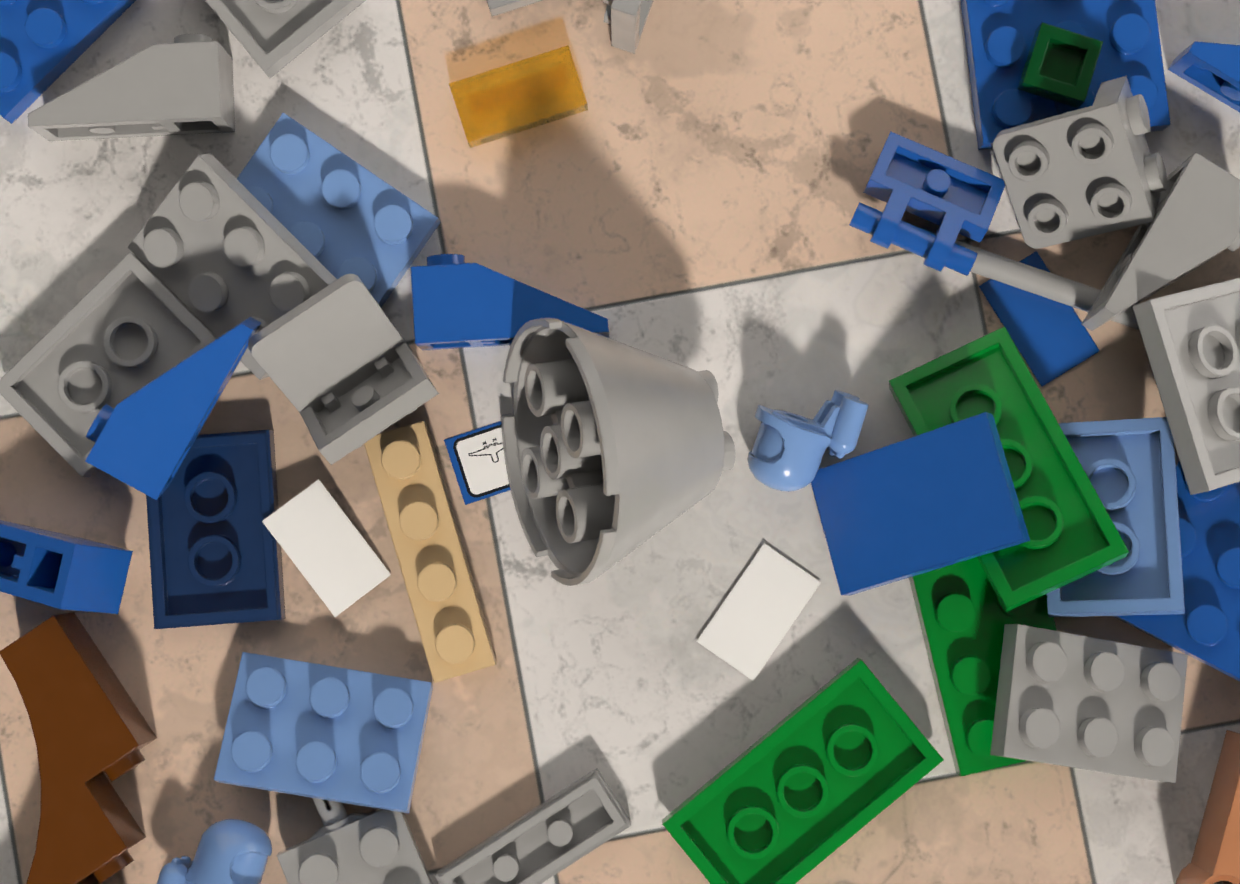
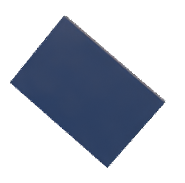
(208, 535)

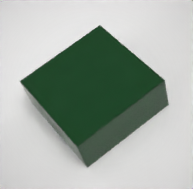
(1060, 65)

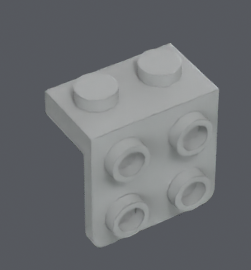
(1083, 169)
(342, 366)

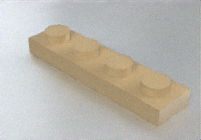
(430, 552)

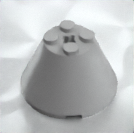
(604, 444)

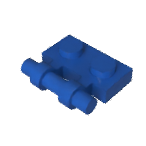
(935, 189)

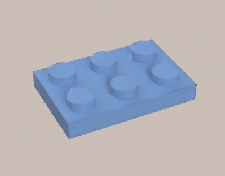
(337, 207)
(1137, 483)
(324, 732)

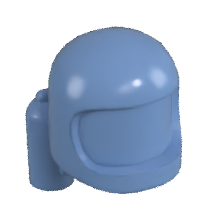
(793, 446)
(226, 854)

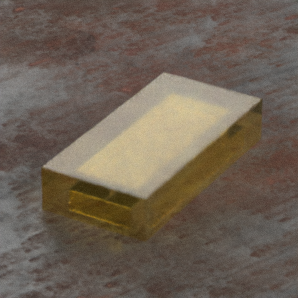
(518, 96)

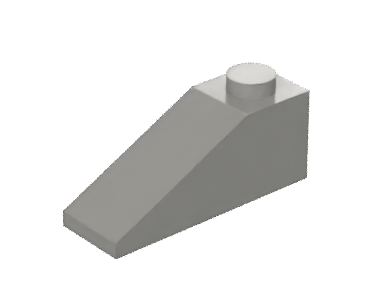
(153, 93)
(1190, 226)

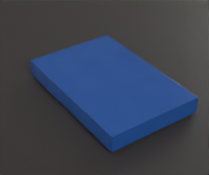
(919, 505)

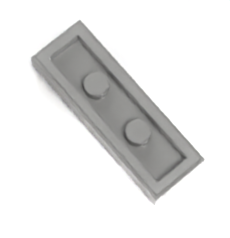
(544, 838)

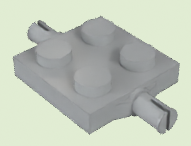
(356, 850)

